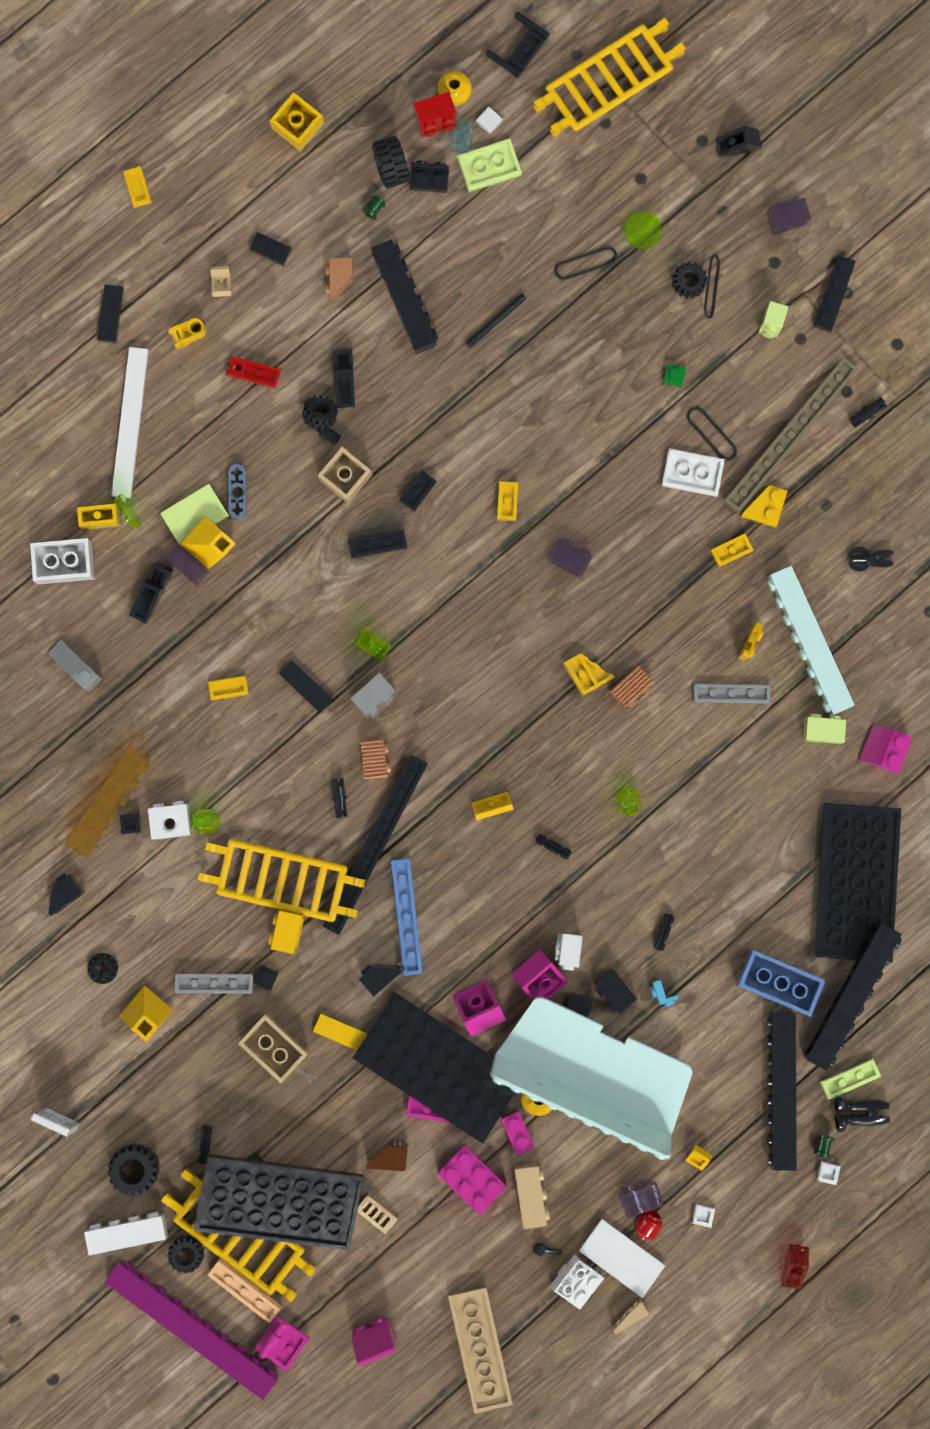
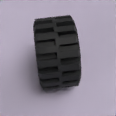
(390, 161)
(117, 1174)

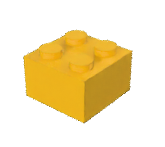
(296, 121)
(286, 932)

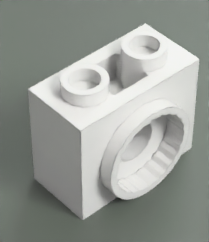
(160, 814)
(568, 950)

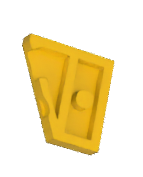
(767, 507)
(754, 636)
(586, 674)

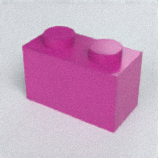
(517, 1132)

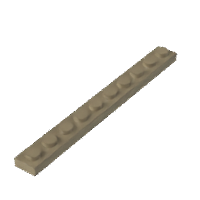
(791, 435)

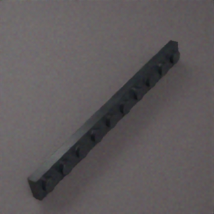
(379, 837)

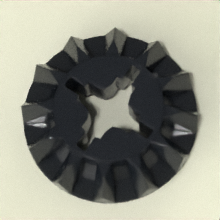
(110, 963)

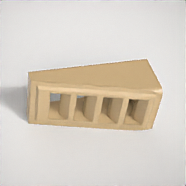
(381, 1208)
(633, 1315)

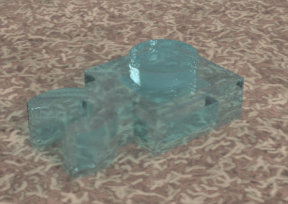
(462, 139)

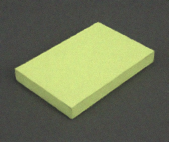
(489, 165)
(188, 512)

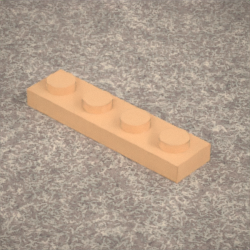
(245, 1291)

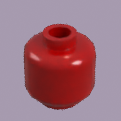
(648, 1225)

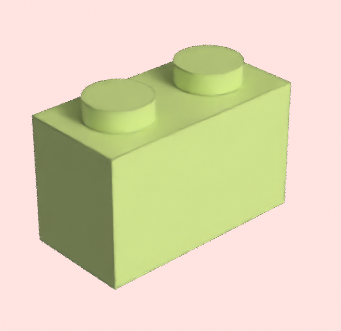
(773, 319)
(824, 729)

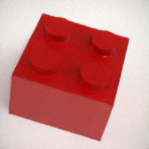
(435, 114)

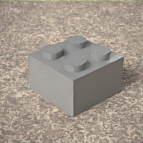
(373, 696)

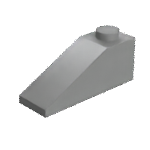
(75, 666)

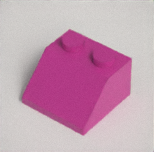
(885, 748)
(539, 977)
(478, 1008)

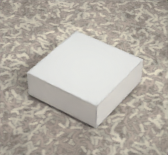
(489, 120)
(828, 1172)
(703, 1215)

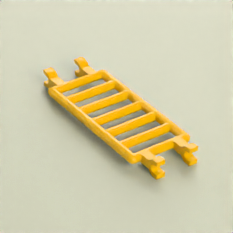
(649, 35)
(275, 903)
(223, 1253)

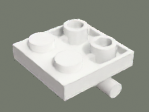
(576, 1281)

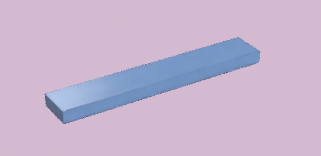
(406, 916)

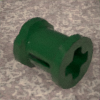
(374, 207)
(824, 1145)

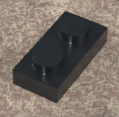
(270, 249)
(418, 491)

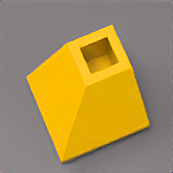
(207, 542)
(146, 1013)

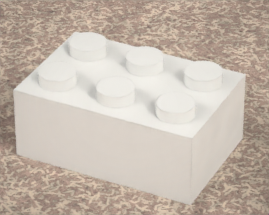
(62, 561)

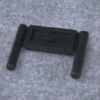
(525, 50)

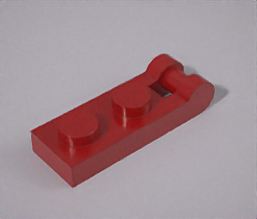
(253, 372)

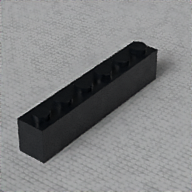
(404, 297)

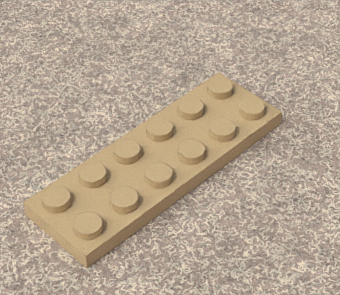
(480, 1350)

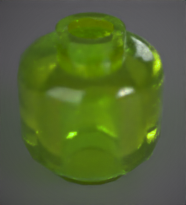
(628, 801)
(205, 821)

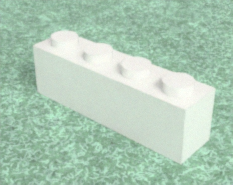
(126, 1234)

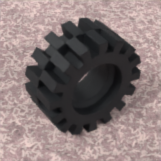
(689, 269)
(319, 420)
(180, 1265)

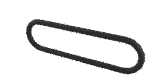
(589, 270)
(707, 287)
(696, 428)

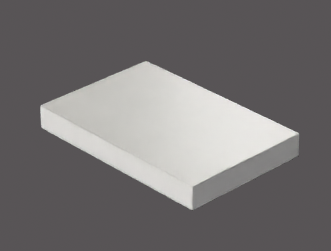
(693, 472)
(55, 1121)

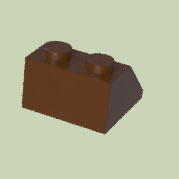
(390, 1157)

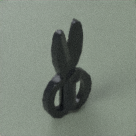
(874, 559)

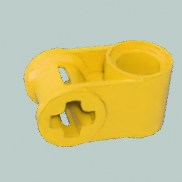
(186, 334)

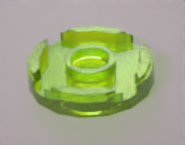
(643, 230)
(130, 514)

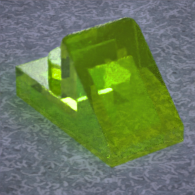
(371, 644)

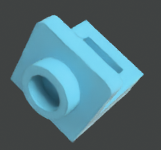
(658, 992)

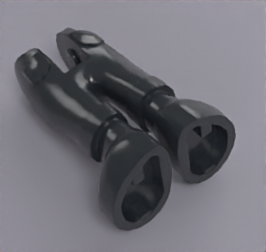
(869, 1119)

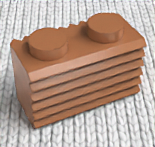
(631, 687)
(374, 759)

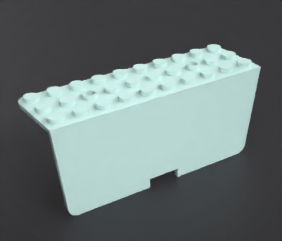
(594, 1077)

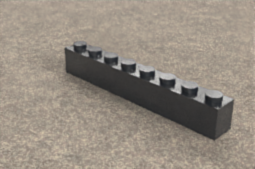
(852, 996)
(782, 1092)

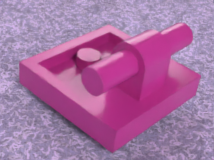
(281, 1343)

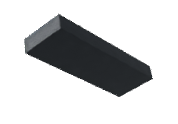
(110, 313)
(377, 544)
(306, 686)

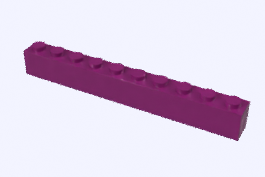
(192, 1329)

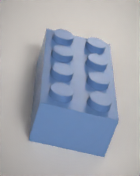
(780, 982)

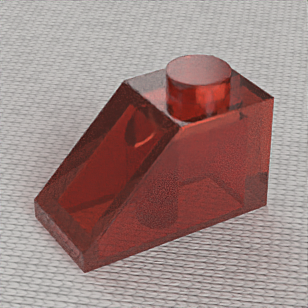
(795, 1266)

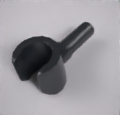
(540, 1248)

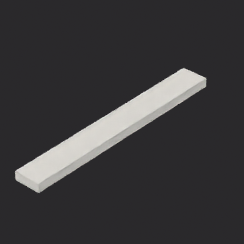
(130, 422)

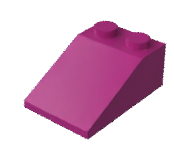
(373, 1340)

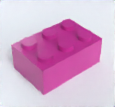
(472, 1179)

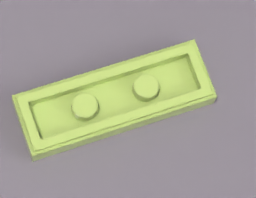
(850, 1078)

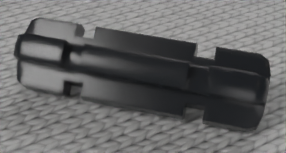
(553, 846)
(664, 932)
(205, 1143)

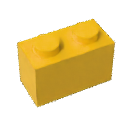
(98, 516)

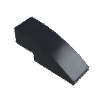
(344, 377)
(151, 592)

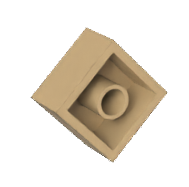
(344, 475)

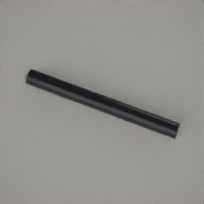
(496, 320)

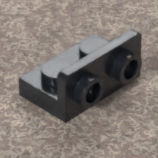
(429, 176)

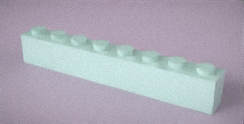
(810, 641)

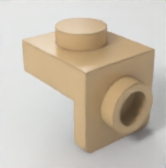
(220, 281)

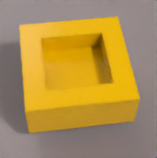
(699, 1157)

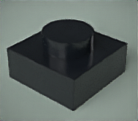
(130, 823)
(266, 977)

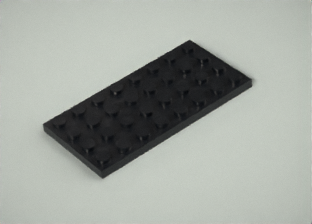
(856, 877)
(435, 1067)
(278, 1202)

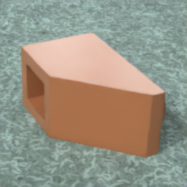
(340, 276)

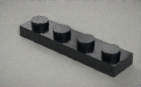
(834, 293)

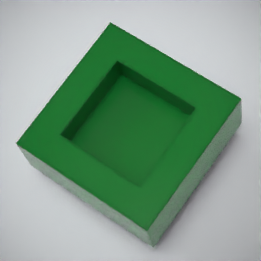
(674, 375)

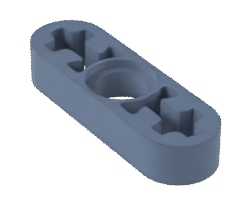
(242, 477)

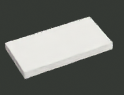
(622, 1258)

